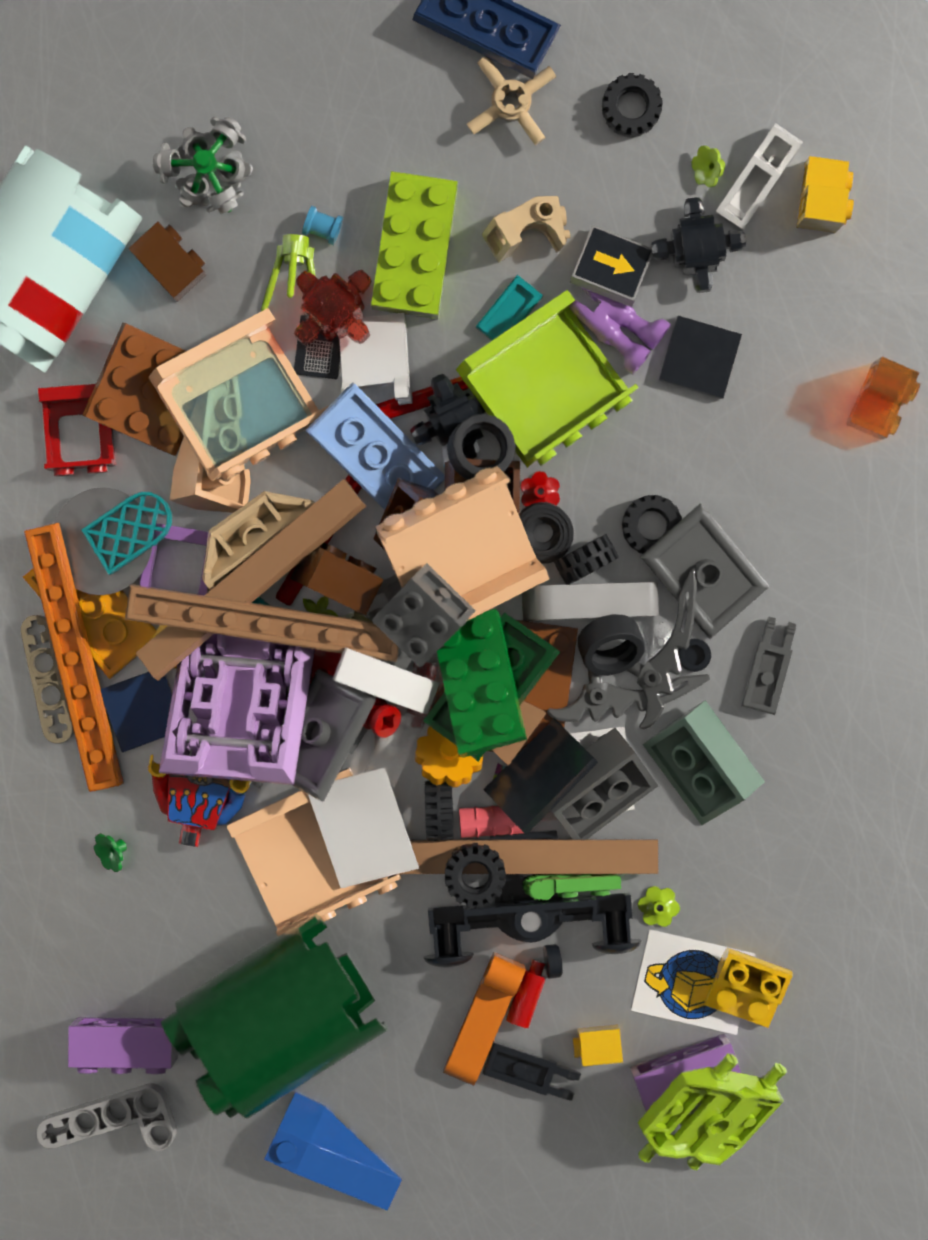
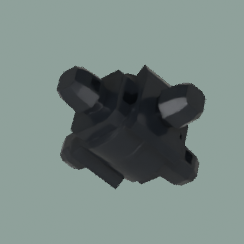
(698, 245)
(448, 409)

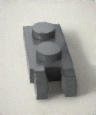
(769, 670)

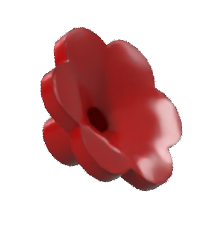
(540, 481)

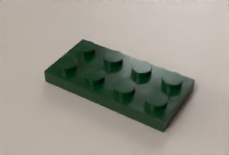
(529, 660)

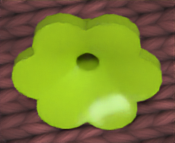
(707, 166)
(654, 897)

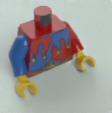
(196, 801)

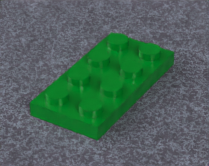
(481, 686)

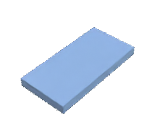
(371, 446)

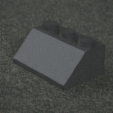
(607, 788)

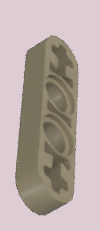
(43, 680)

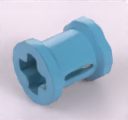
(322, 225)

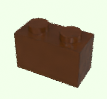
(168, 261)

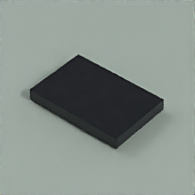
(540, 776)

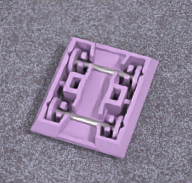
(238, 711)

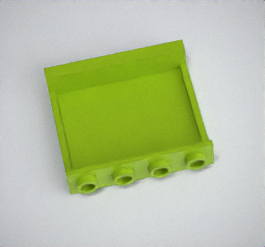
(545, 381)

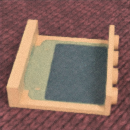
(235, 397)

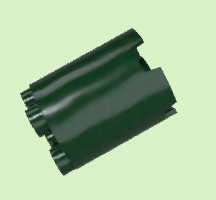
(273, 1021)

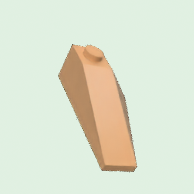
(196, 490)

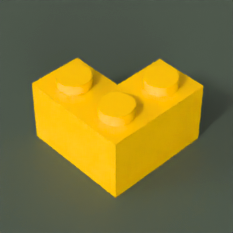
(825, 195)

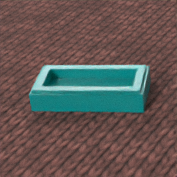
(509, 309)

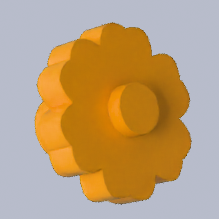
(441, 760)

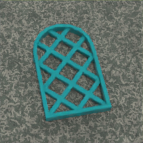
(148, 544)

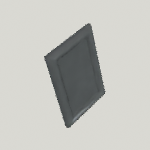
(723, 573)
(329, 730)

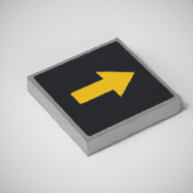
(611, 266)

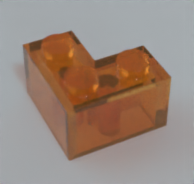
(881, 396)

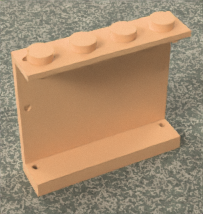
(468, 539)
(293, 863)

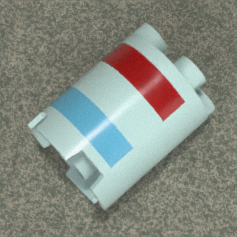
(53, 253)

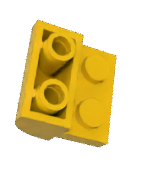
(748, 987)

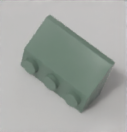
(704, 763)

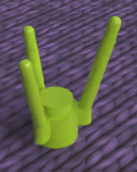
(294, 251)

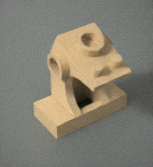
(505, 229)

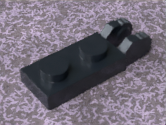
(527, 1070)

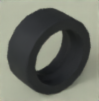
(493, 425)
(605, 630)

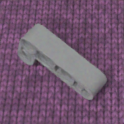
(590, 601)
(106, 1122)

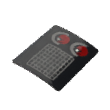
(319, 357)

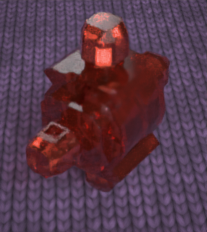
(332, 307)

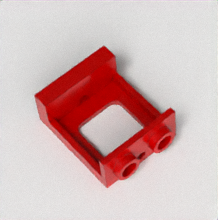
(71, 401)

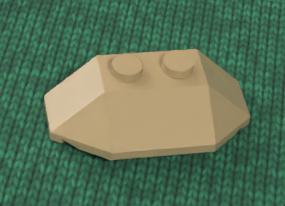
(247, 531)

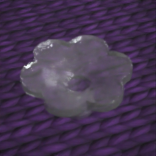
(652, 634)

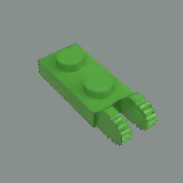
(569, 885)

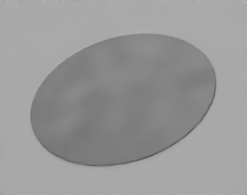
(85, 566)

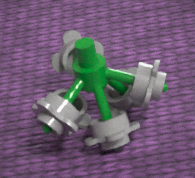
(200, 155)

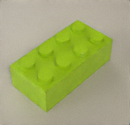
(414, 245)

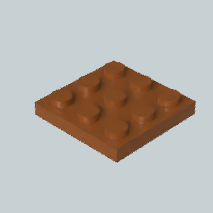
(125, 395)

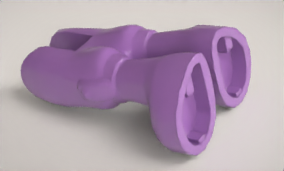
(606, 325)

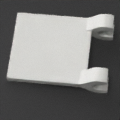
(380, 358)

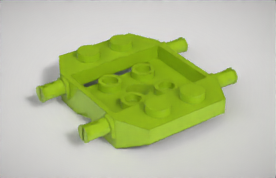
(728, 1116)

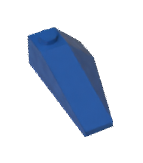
(329, 1153)

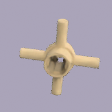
(509, 112)

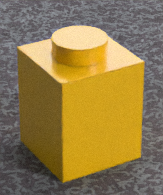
(598, 1045)

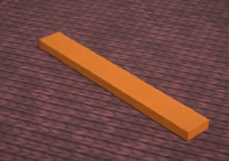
(74, 657)

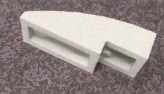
(759, 176)
(385, 681)

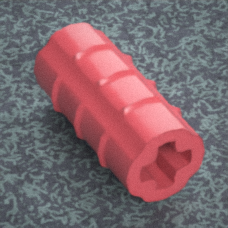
(485, 822)

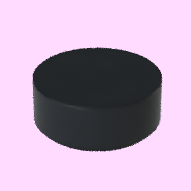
(696, 656)
(552, 961)

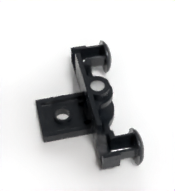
(528, 918)

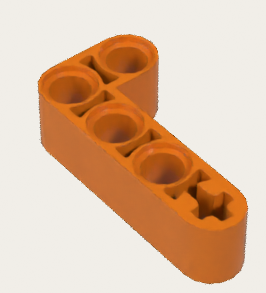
(484, 1018)

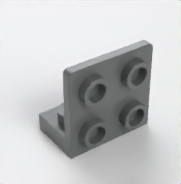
(423, 615)

